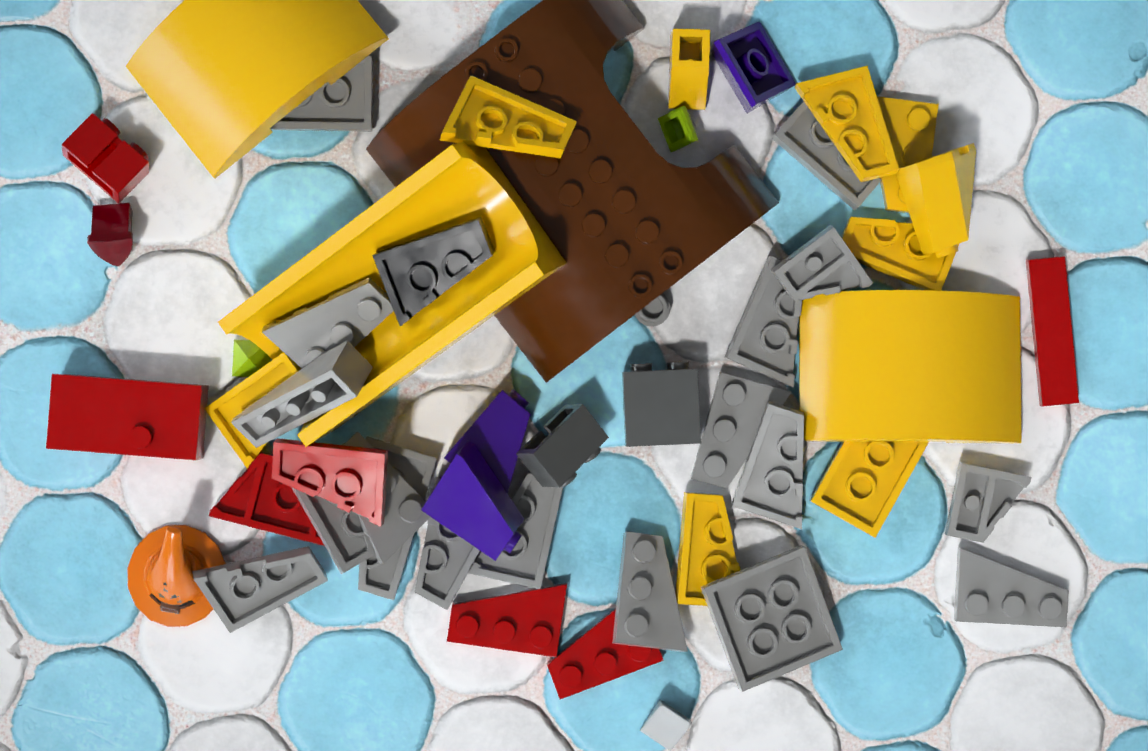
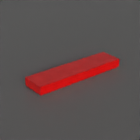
(1052, 331)

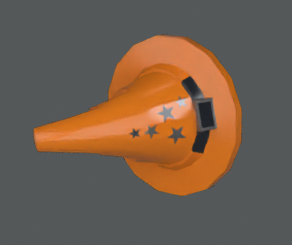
(163, 577)

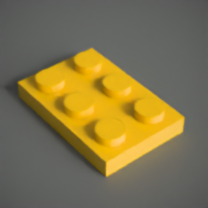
(867, 481)

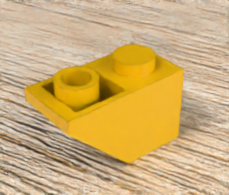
(688, 68)

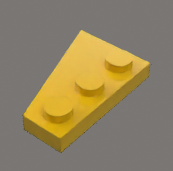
(912, 135)

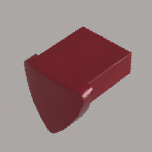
(111, 232)

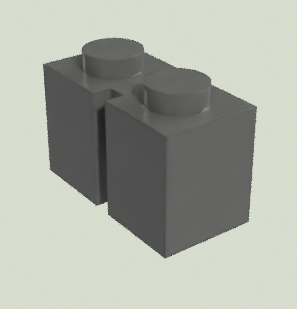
(571, 442)

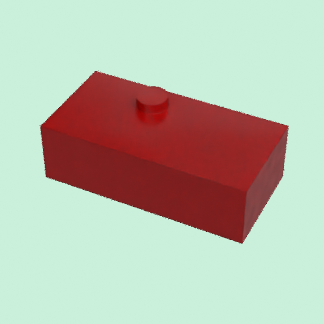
(127, 417)

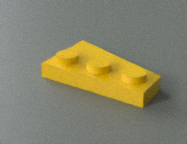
(853, 120)
(506, 122)
(895, 251)
(244, 395)
(704, 546)

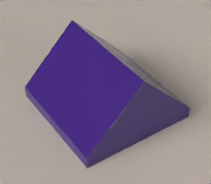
(752, 66)

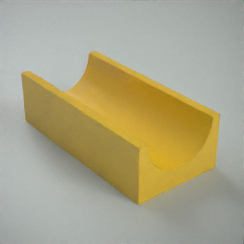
(442, 194)

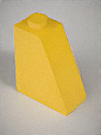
(940, 198)

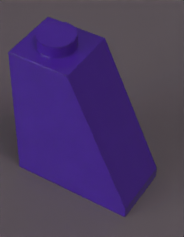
(498, 434)
(475, 504)

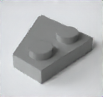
(821, 267)
(980, 500)

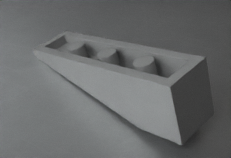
(305, 395)

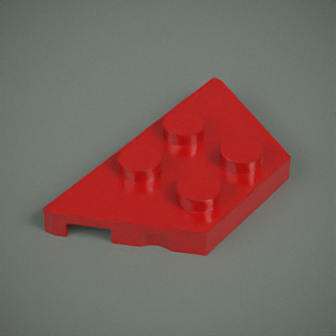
(265, 504)

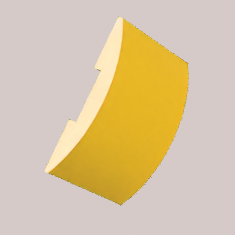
(243, 65)
(910, 367)

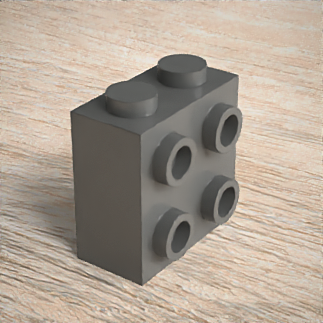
(661, 405)

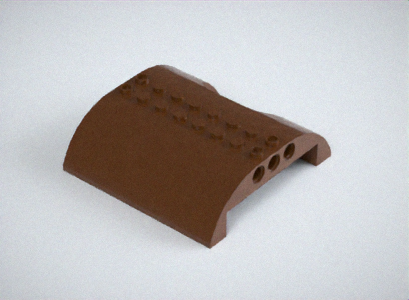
(609, 202)

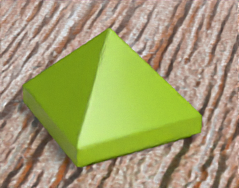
(678, 128)
(247, 358)

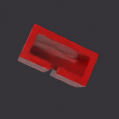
(105, 157)

